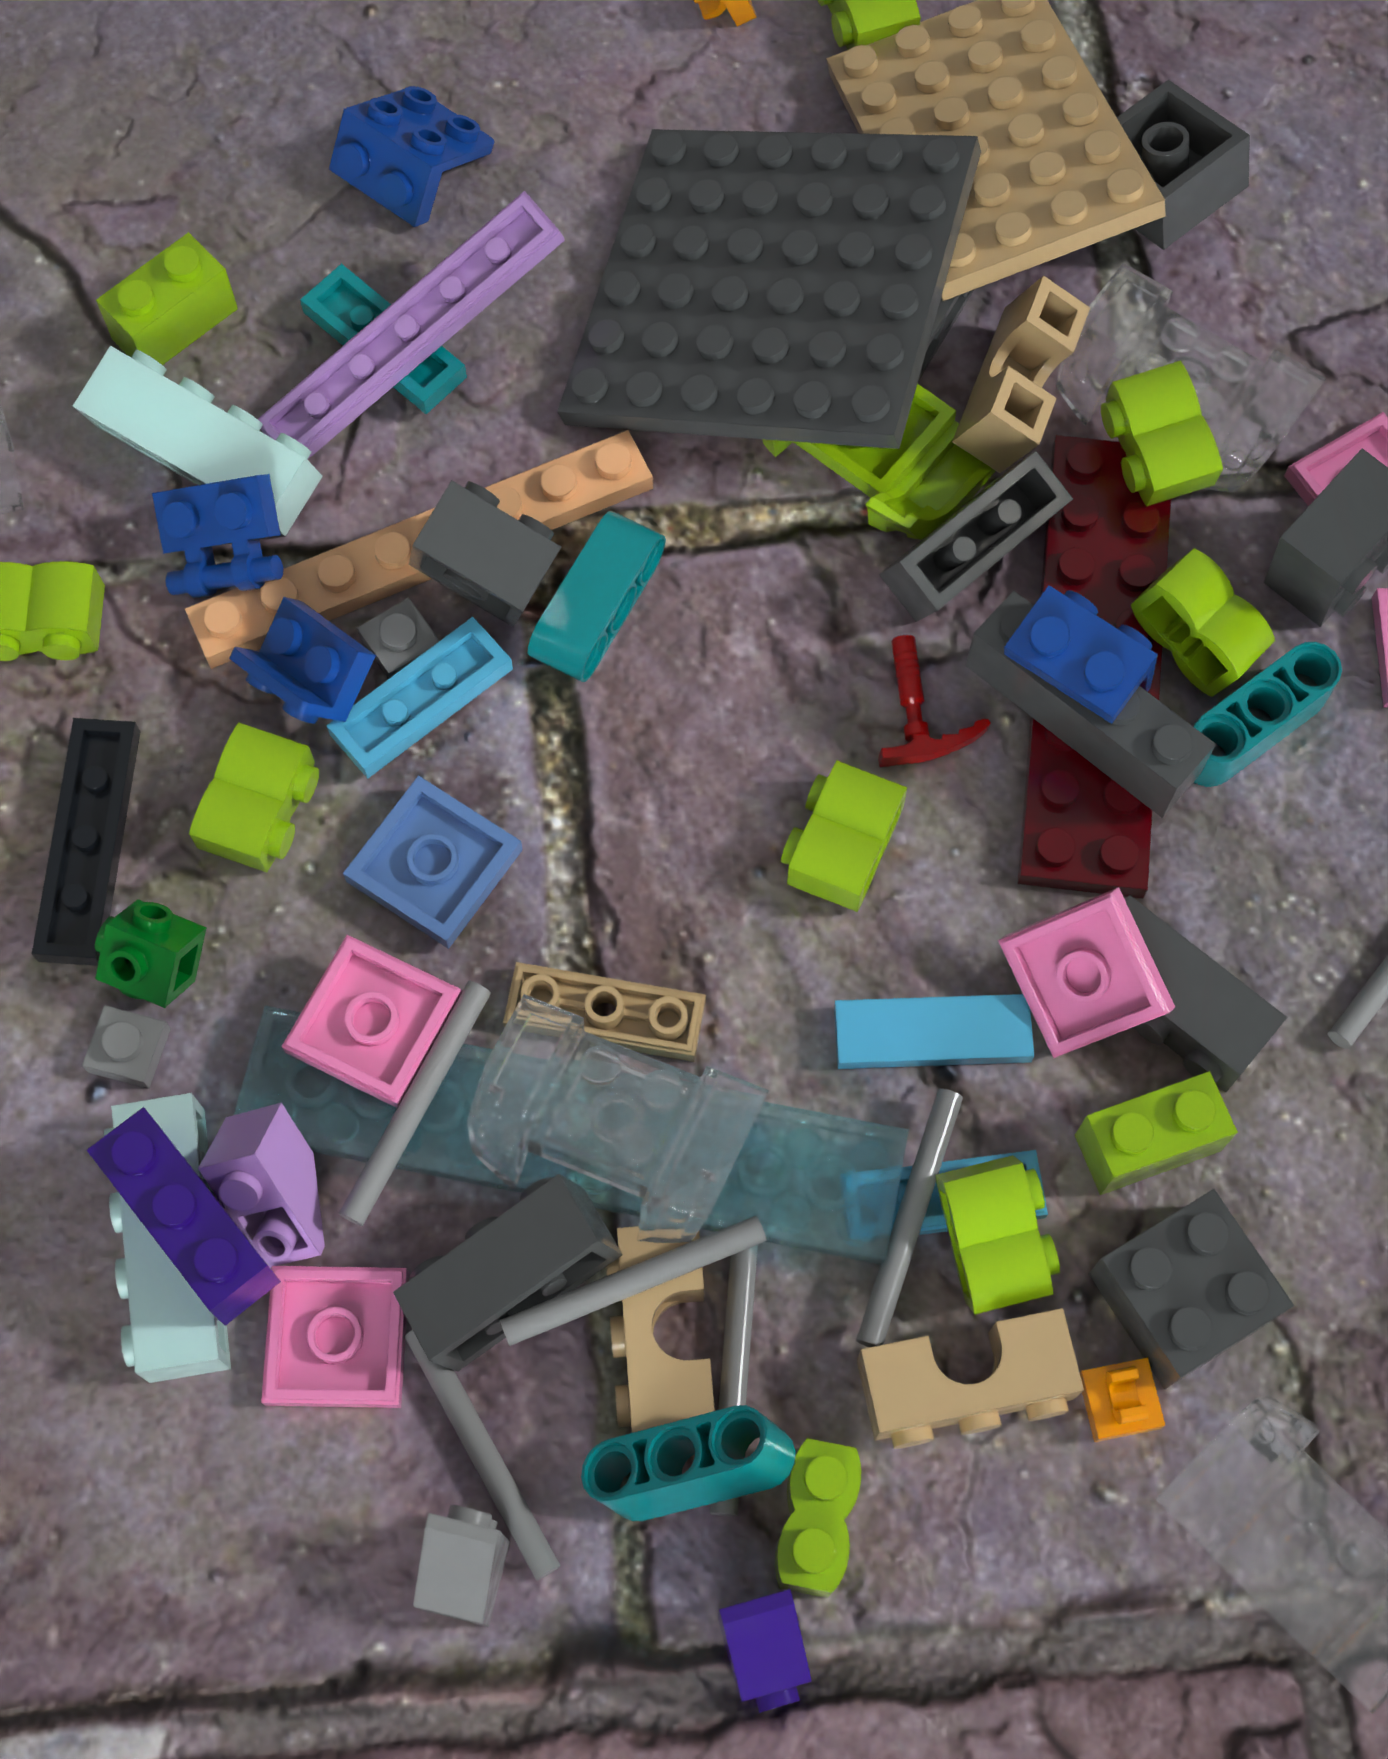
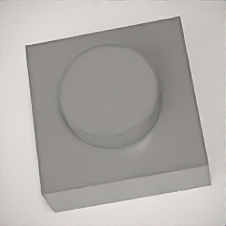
(397, 636)
(126, 1046)

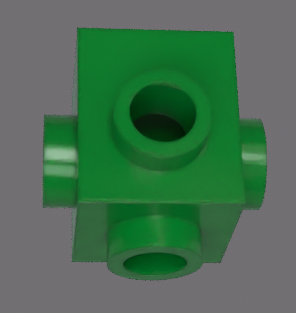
(149, 952)

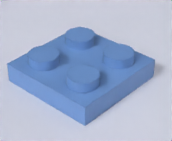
(433, 861)

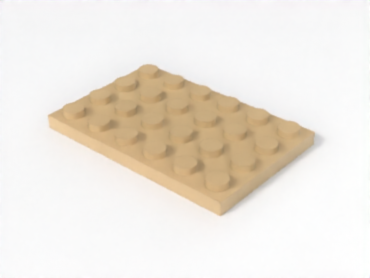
(1052, 150)

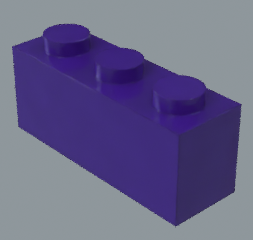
(183, 1216)

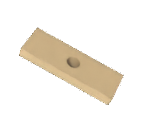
(645, 1017)

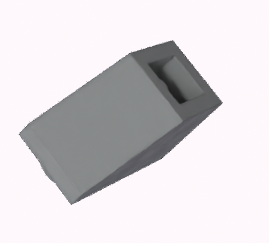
(461, 1565)

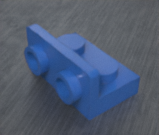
(307, 664)

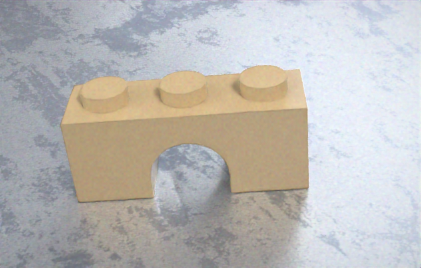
(1007, 402)
(1030, 1372)
(658, 1385)

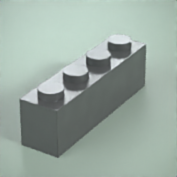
(1143, 750)

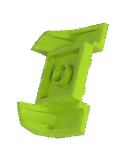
(911, 485)

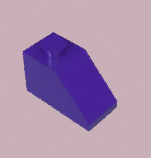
(765, 1650)

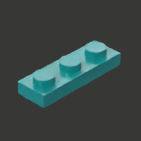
(346, 305)

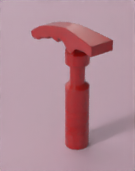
(911, 696)

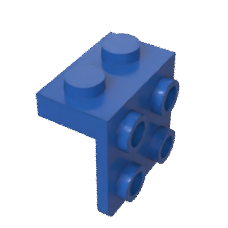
(402, 146)
(1082, 653)

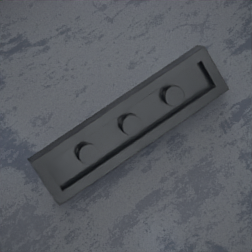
(86, 840)

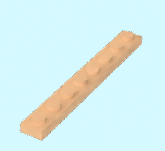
(379, 562)

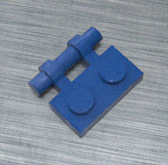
(214, 515)

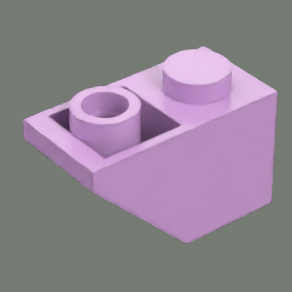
(267, 1183)

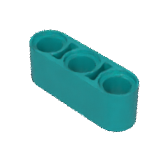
(596, 596)
(1280, 696)
(716, 1474)

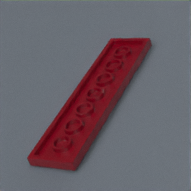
(1110, 548)

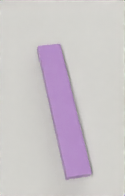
(414, 325)

